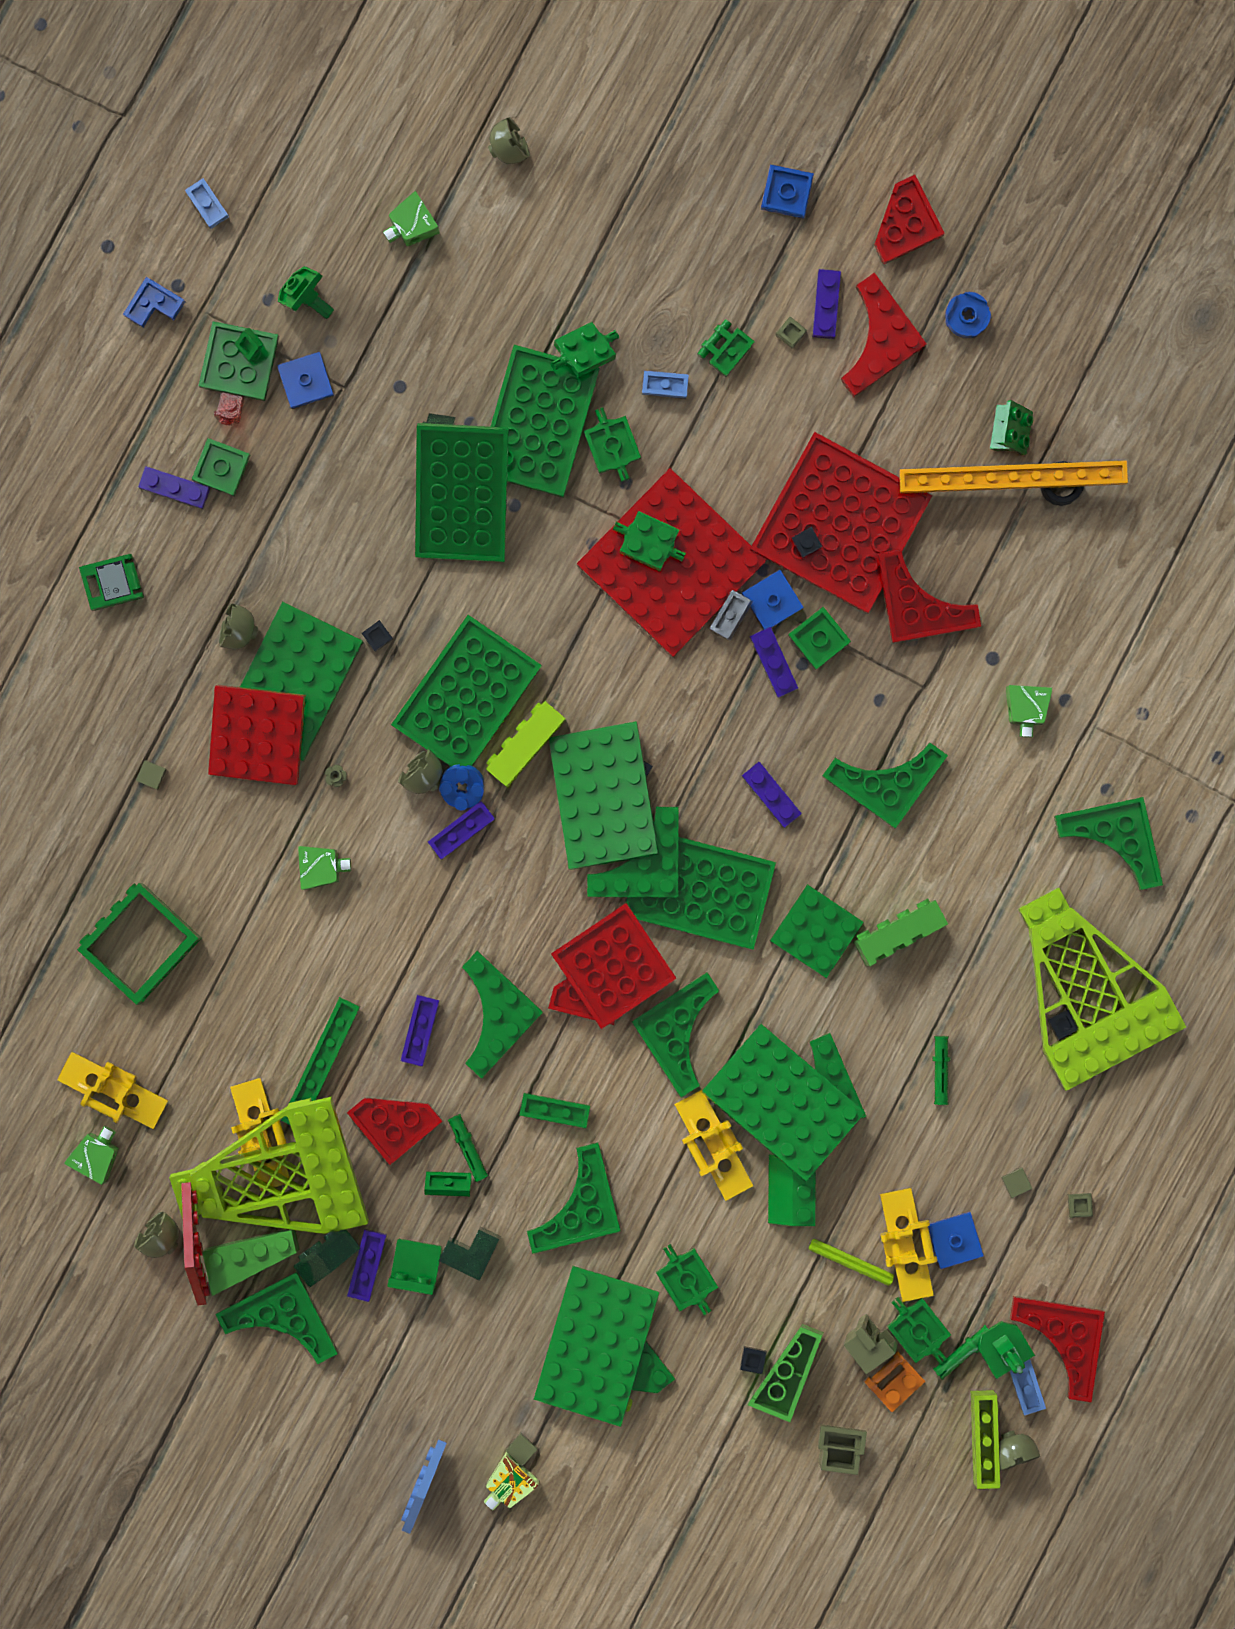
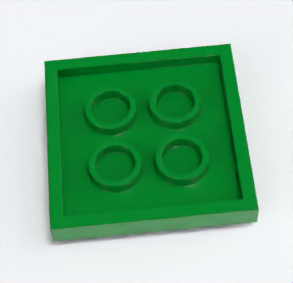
(229, 370)
(816, 931)

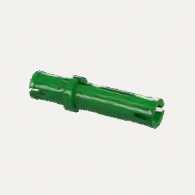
(941, 1070)
(466, 1144)
(960, 1354)

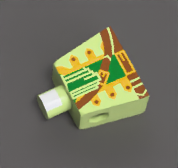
(509, 1483)

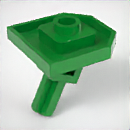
(301, 290)
(1004, 1349)

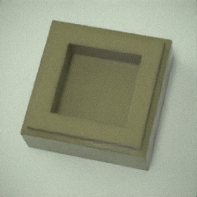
(791, 332)
(151, 774)
(1016, 1182)
(1080, 1205)
(521, 1449)

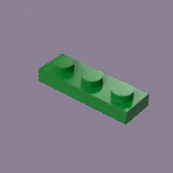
(555, 1110)

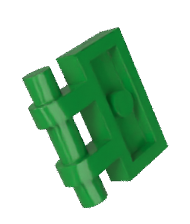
(731, 352)

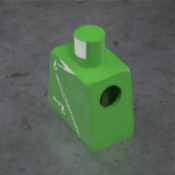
(411, 222)
(1027, 706)
(320, 866)
(95, 1156)

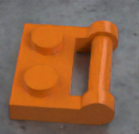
(900, 1386)

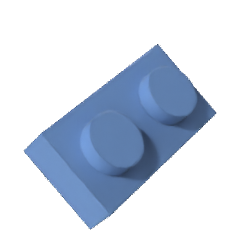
(206, 203)
(665, 384)

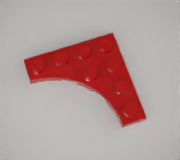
(889, 338)
(912, 610)
(192, 1246)
(1073, 1332)

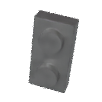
(731, 615)

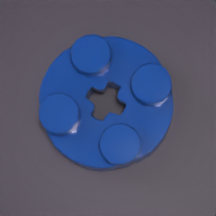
(962, 303)
(459, 798)

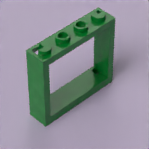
(169, 964)

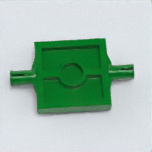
(584, 349)
(612, 444)
(649, 541)
(687, 1279)
(919, 1330)

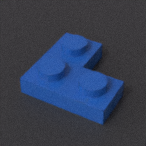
(152, 297)

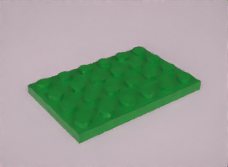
(543, 419)
(461, 492)
(303, 659)
(466, 694)
(603, 796)
(718, 895)
(783, 1102)
(596, 1346)

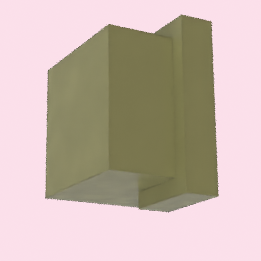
(869, 1345)
(841, 1448)

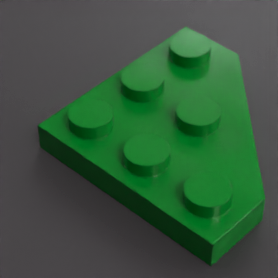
(652, 1372)

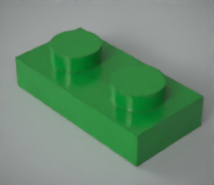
(448, 1184)

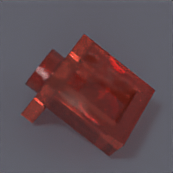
(229, 408)

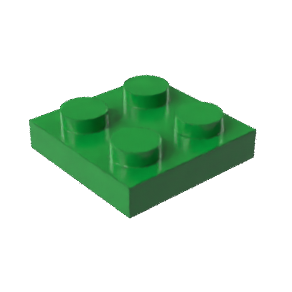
(221, 467)
(819, 638)

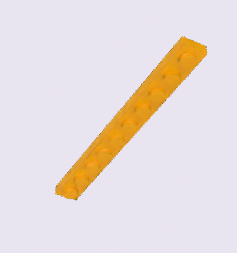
(1013, 476)

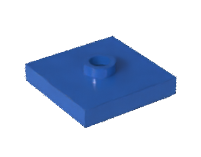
(787, 191)
(305, 380)
(773, 600)
(955, 1240)

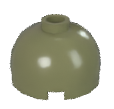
(507, 143)
(237, 628)
(422, 773)
(159, 1237)
(1016, 1450)

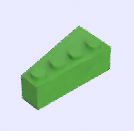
(900, 932)
(240, 1259)
(786, 1379)

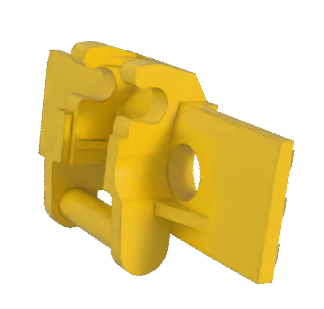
(115, 1084)
(246, 1096)
(718, 1140)
(900, 1246)

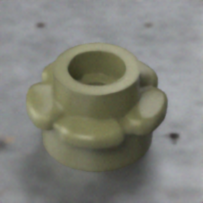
(336, 769)

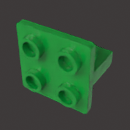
(1011, 428)

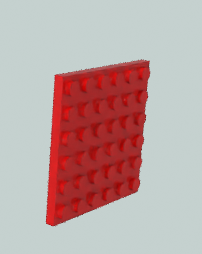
(854, 515)
(685, 593)

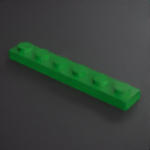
(325, 1052)

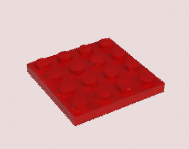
(256, 734)
(613, 966)

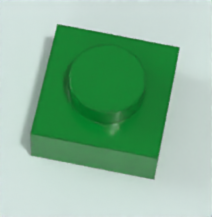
(249, 344)

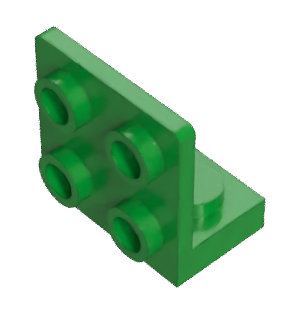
(415, 1266)

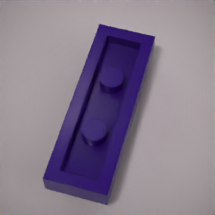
(826, 304)
(174, 487)
(773, 662)
(771, 794)
(461, 830)
(420, 1030)
(367, 1265)

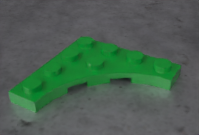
(887, 791)
(1124, 829)
(645, 876)
(505, 1013)
(668, 1030)
(830, 1065)
(587, 1212)
(284, 1308)

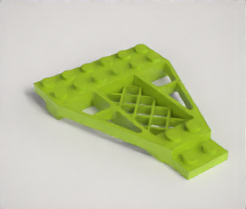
(1111, 1037)
(325, 1165)

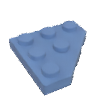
(422, 1486)

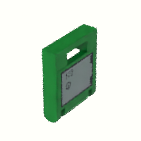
(114, 581)

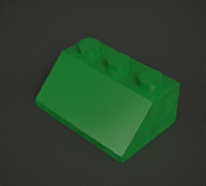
(789, 1197)

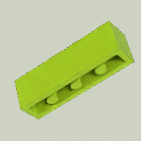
(526, 744)
(985, 1439)

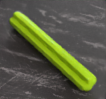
(851, 1262)

